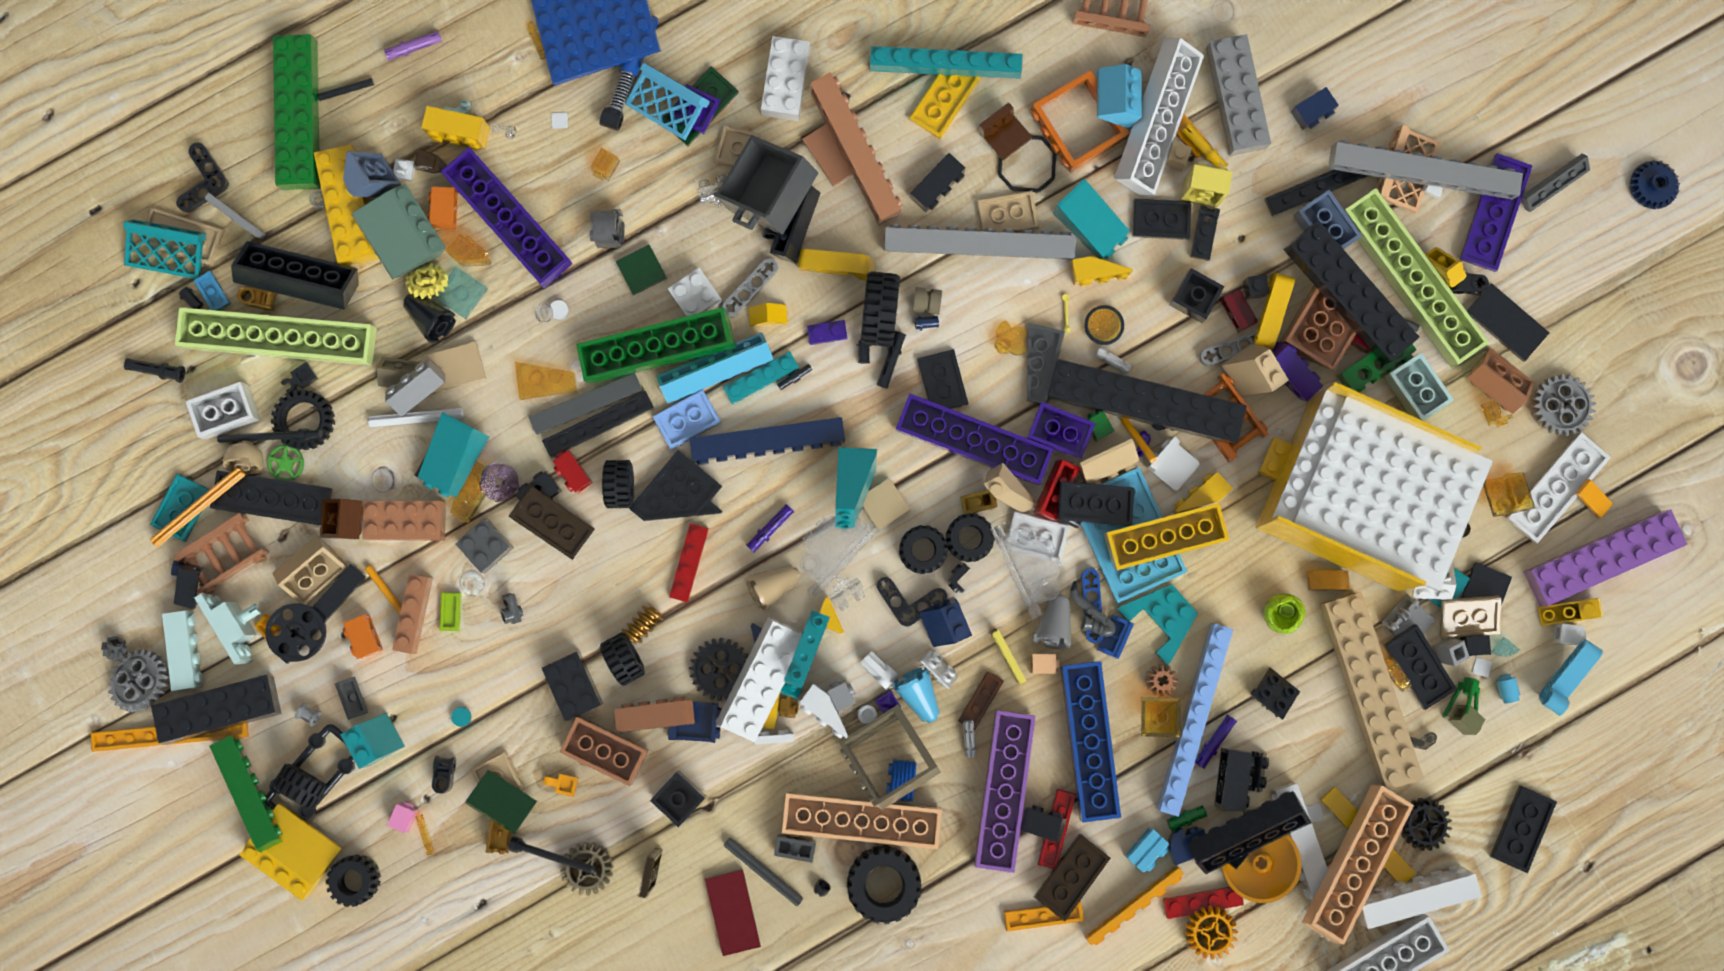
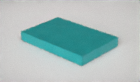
(178, 498)

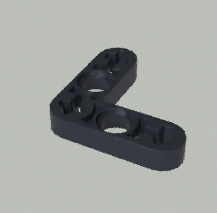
(209, 183)
(904, 607)

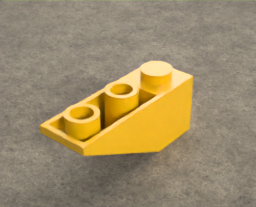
(1094, 269)
(1209, 492)
(1571, 611)

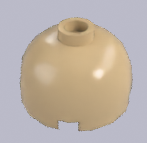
(244, 456)

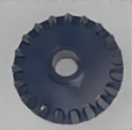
(1644, 187)

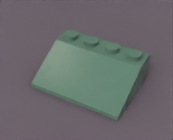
(399, 231)

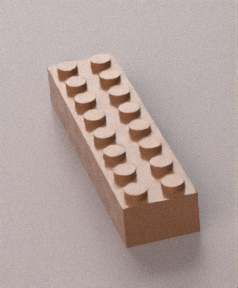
(854, 148)

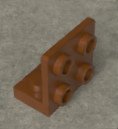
(1004, 132)

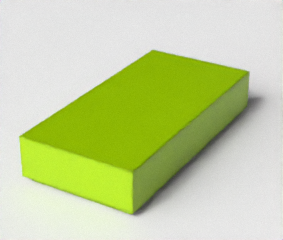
(450, 611)

